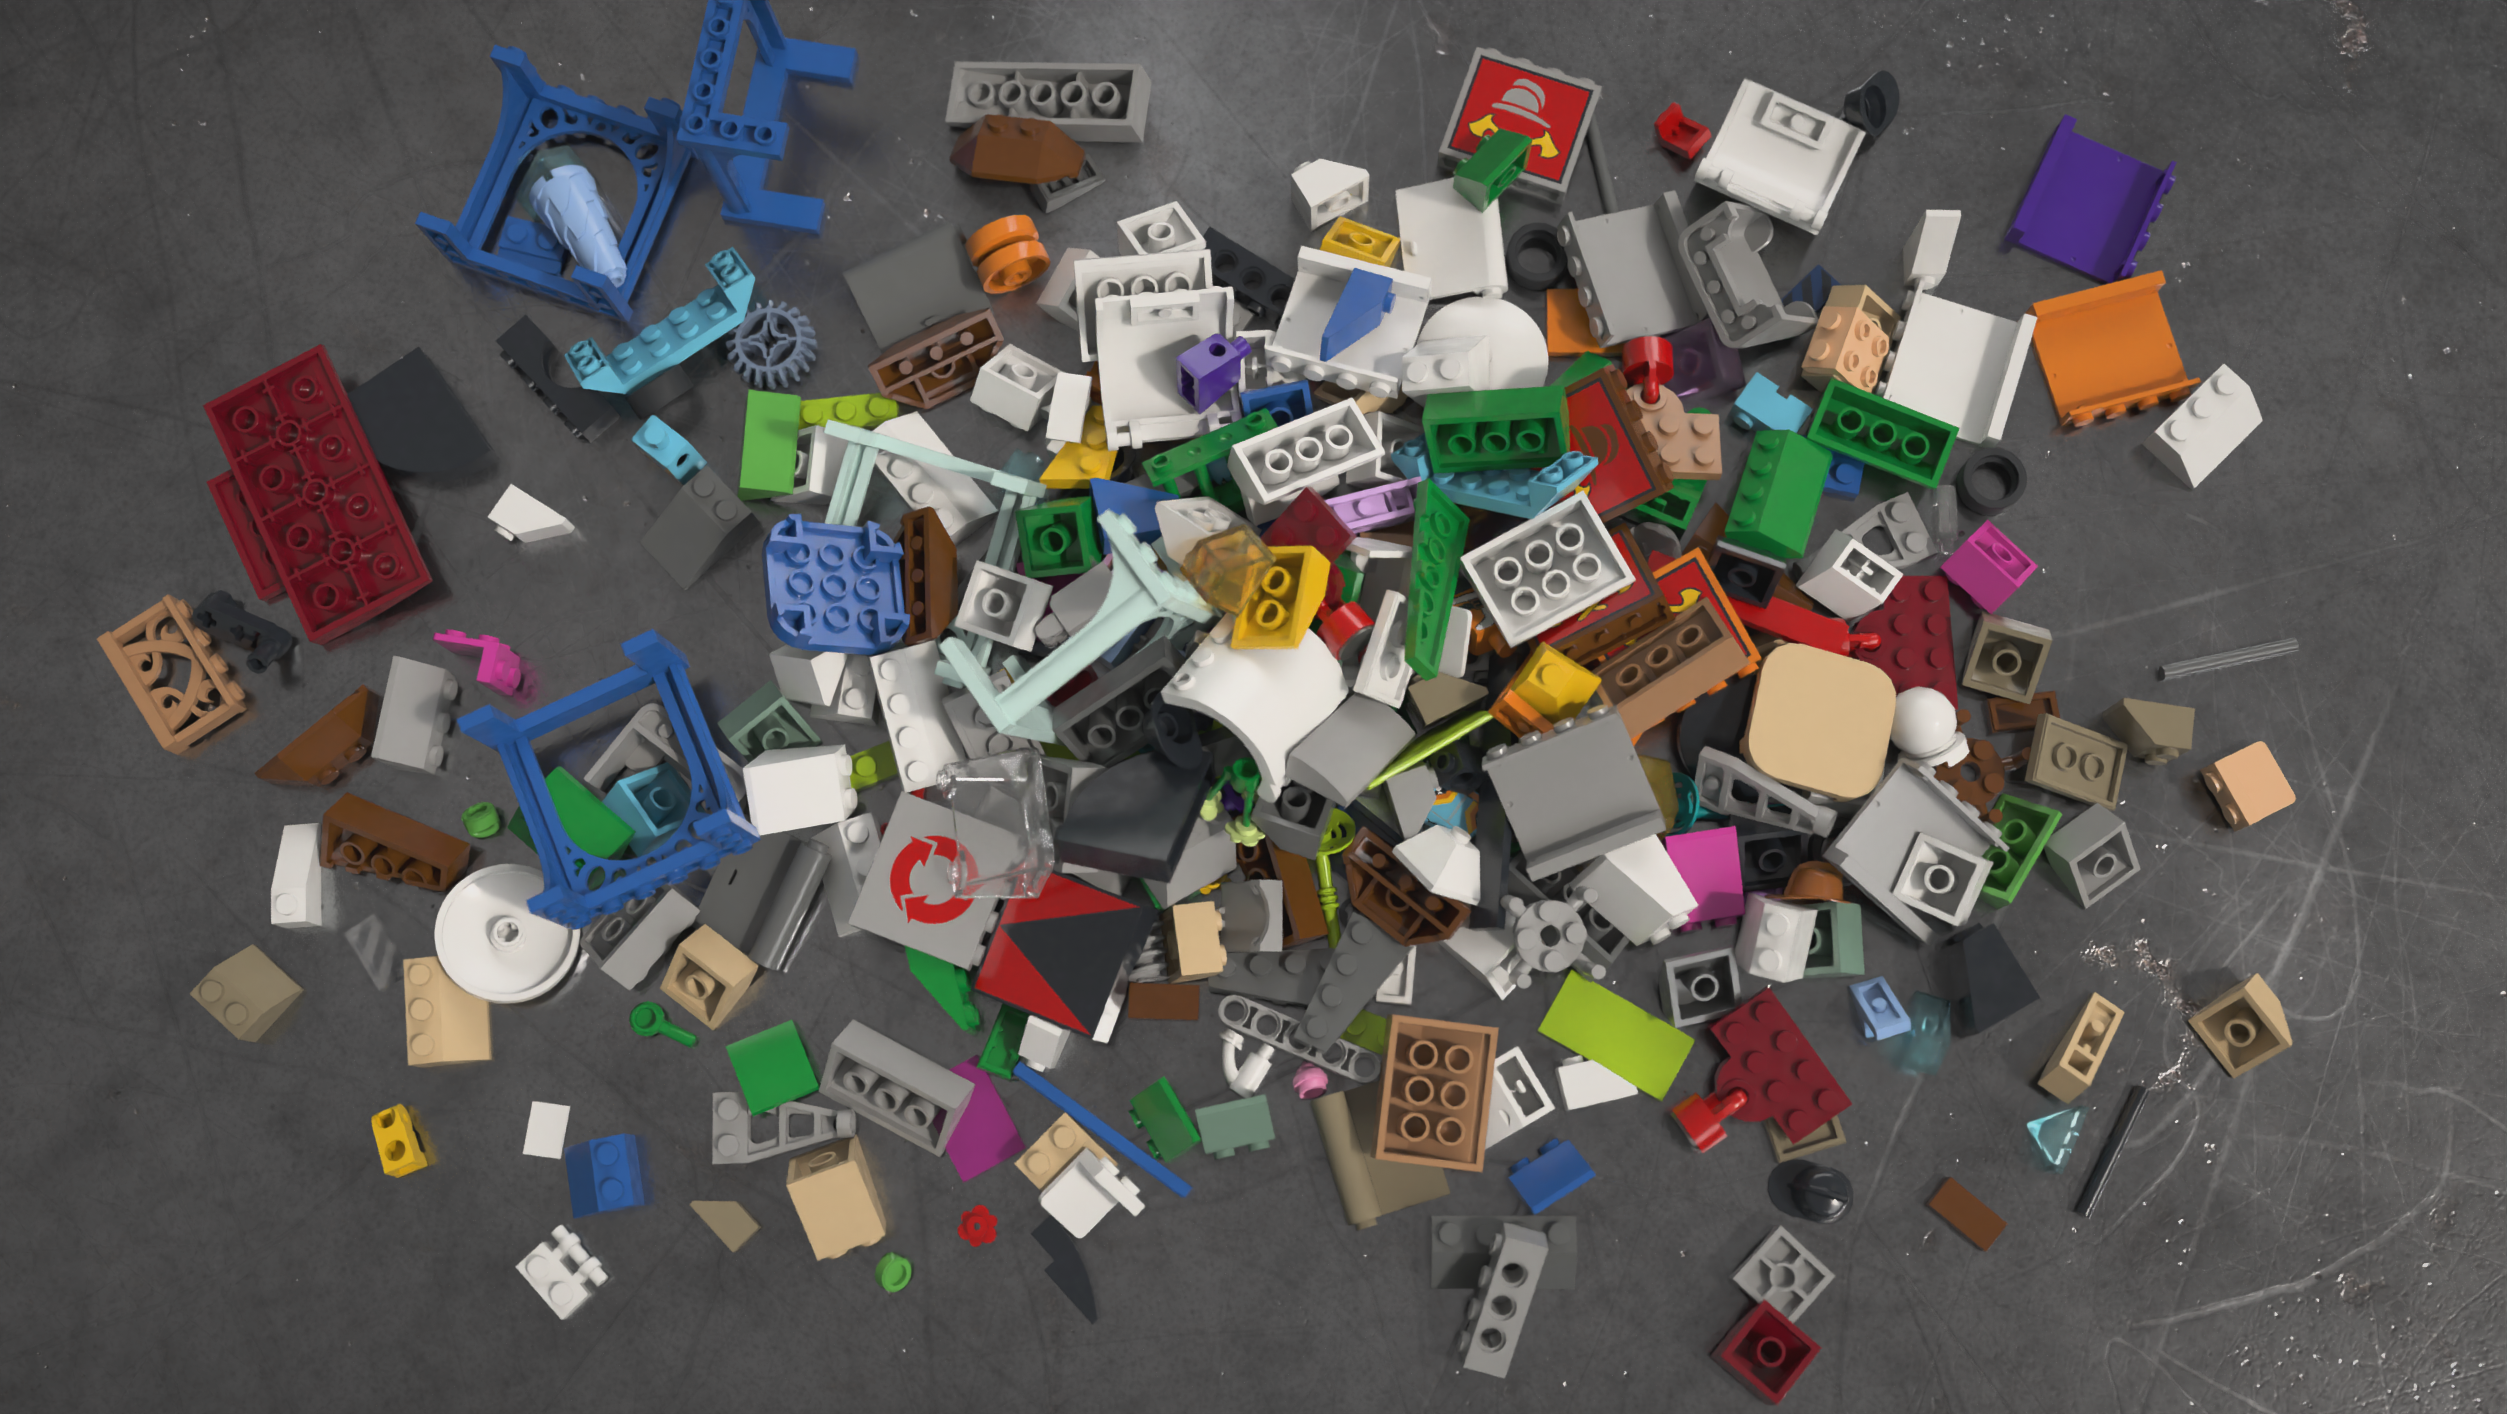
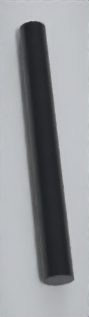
(2113, 1151)

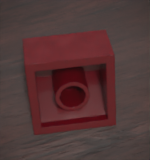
(1766, 1353)

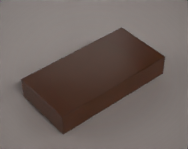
(2009, 715)
(1164, 1001)
(1966, 1214)

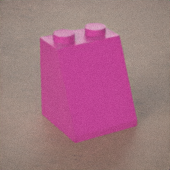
(1712, 874)

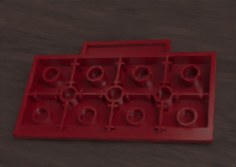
(311, 499)

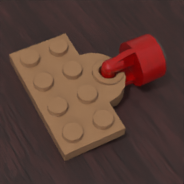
(1684, 440)

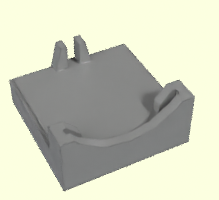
(1251, 916)
(1782, 1274)

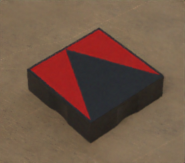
(1066, 954)

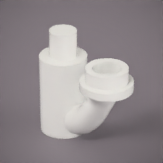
(1253, 1069)

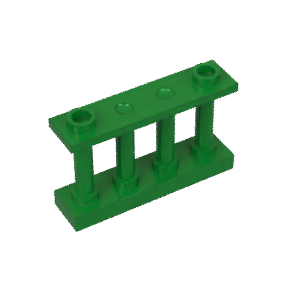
(1203, 450)

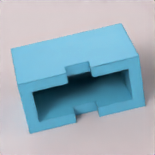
(1764, 409)

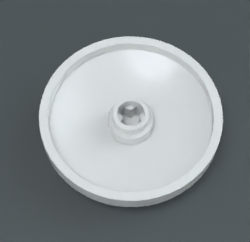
(1515, 342)
(495, 943)

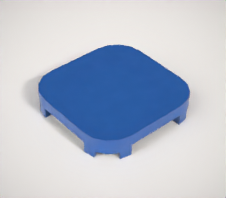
(833, 587)

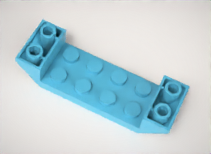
(673, 338)
(1507, 491)

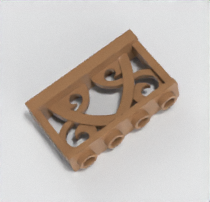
(150, 701)

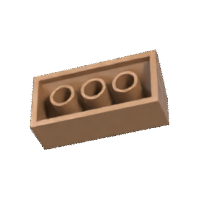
(1669, 667)

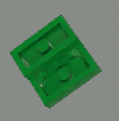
(772, 1067)

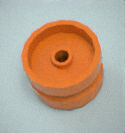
(1007, 254)

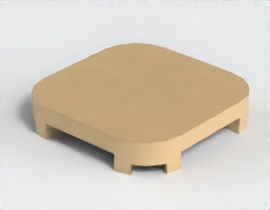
(1819, 721)

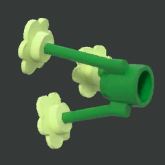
(1245, 780)

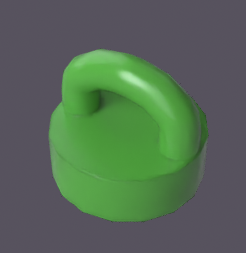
(481, 820)
(893, 1272)

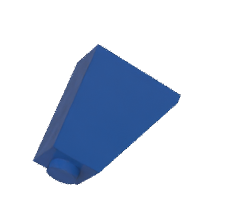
(1134, 502)

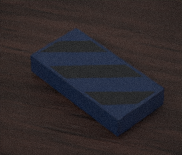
(1812, 289)

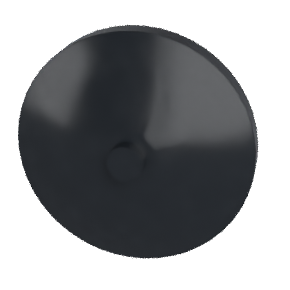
(1719, 724)

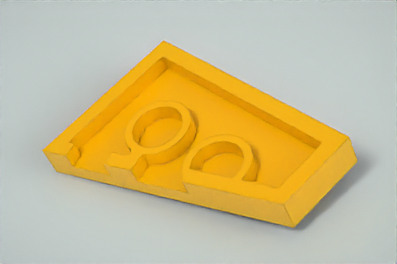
(1081, 462)

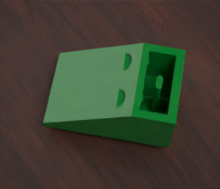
(1671, 508)
(947, 985)

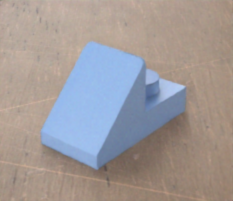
(1879, 1009)

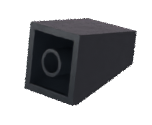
(1985, 979)

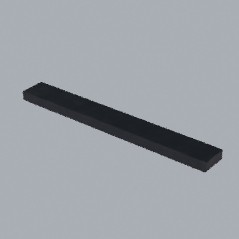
(1493, 825)

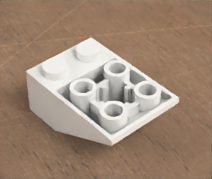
(1515, 1097)

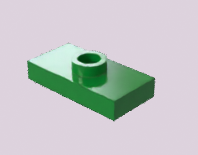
(1004, 1042)

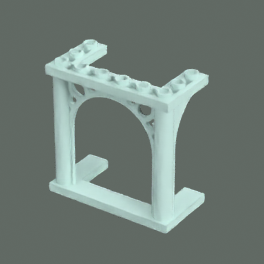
(1005, 542)
(1135, 596)

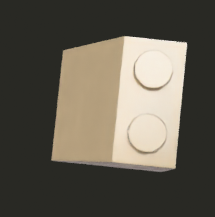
(836, 1198)

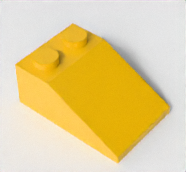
(1283, 601)

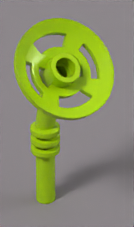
(1326, 887)

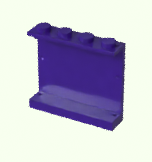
(2089, 206)

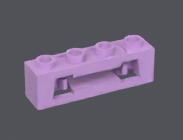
(1377, 506)

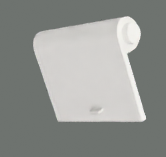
(1451, 241)

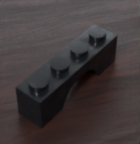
(532, 351)

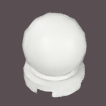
(1926, 728)

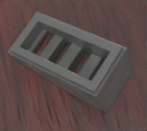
(1060, 197)

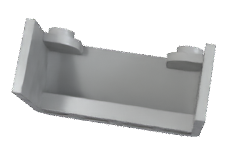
(648, 742)

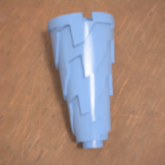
(579, 220)

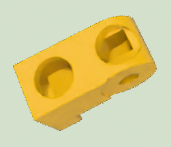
(397, 1142)

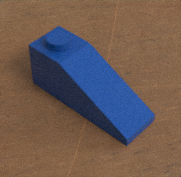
(1357, 311)

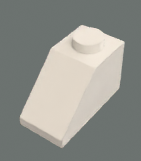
(526, 518)
(1042, 1043)
(1589, 1084)

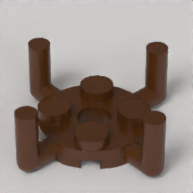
(1989, 772)

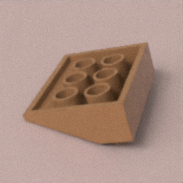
(1434, 1093)

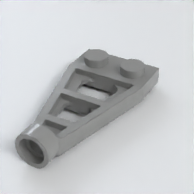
(1902, 527)
(1715, 782)
(733, 1129)

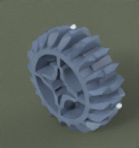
(797, 347)

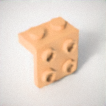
(1847, 346)
(2248, 785)

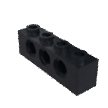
(1248, 268)

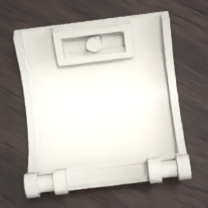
(1780, 156)
(1138, 369)
(1261, 695)

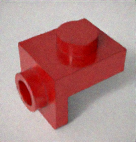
(1680, 132)

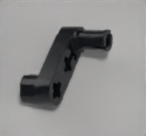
(223, 619)

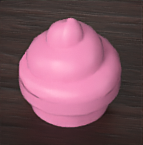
(1310, 1081)

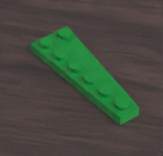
(1435, 567)

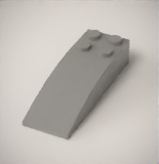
(1080, 98)

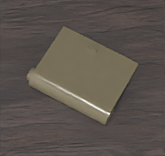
(1363, 1183)

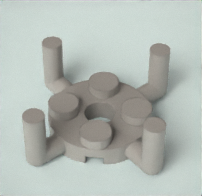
(1569, 941)

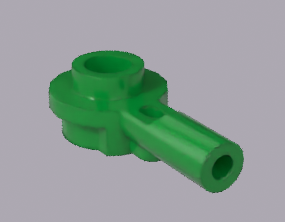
(649, 1019)

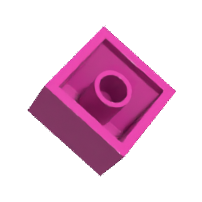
(1988, 567)

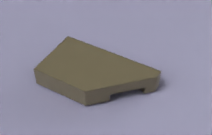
(728, 1221)

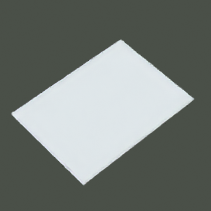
(546, 1130)

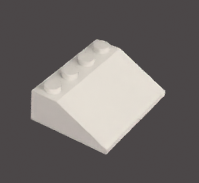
(1132, 276)
(1546, 569)

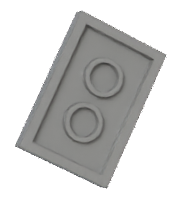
(975, 727)

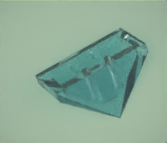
(2056, 1136)

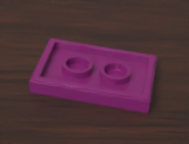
(985, 1130)

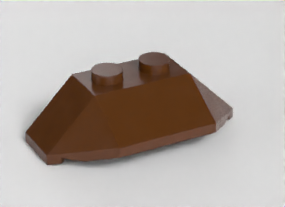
(1017, 150)
(938, 360)
(927, 575)
(327, 745)
(1395, 897)

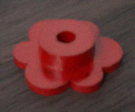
(987, 1222)

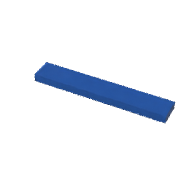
(1102, 1130)

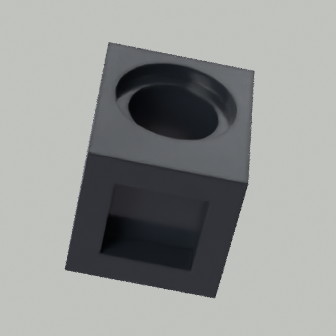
(1459, 767)

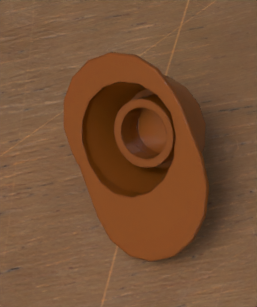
(1814, 881)

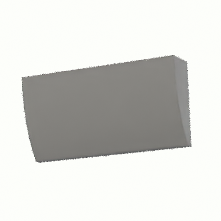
(1350, 749)

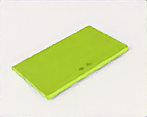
(1433, 741)

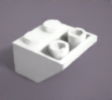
(1254, 370)
(1848, 577)

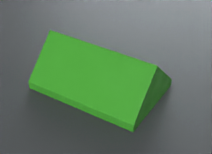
(768, 445)
(2025, 832)

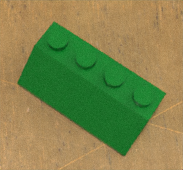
(1496, 429)
(1882, 433)
(1779, 493)

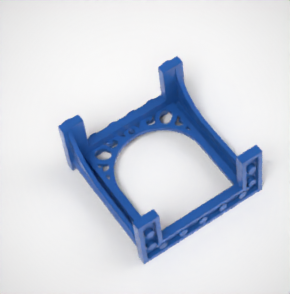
(522, 105)
(756, 134)
(724, 832)

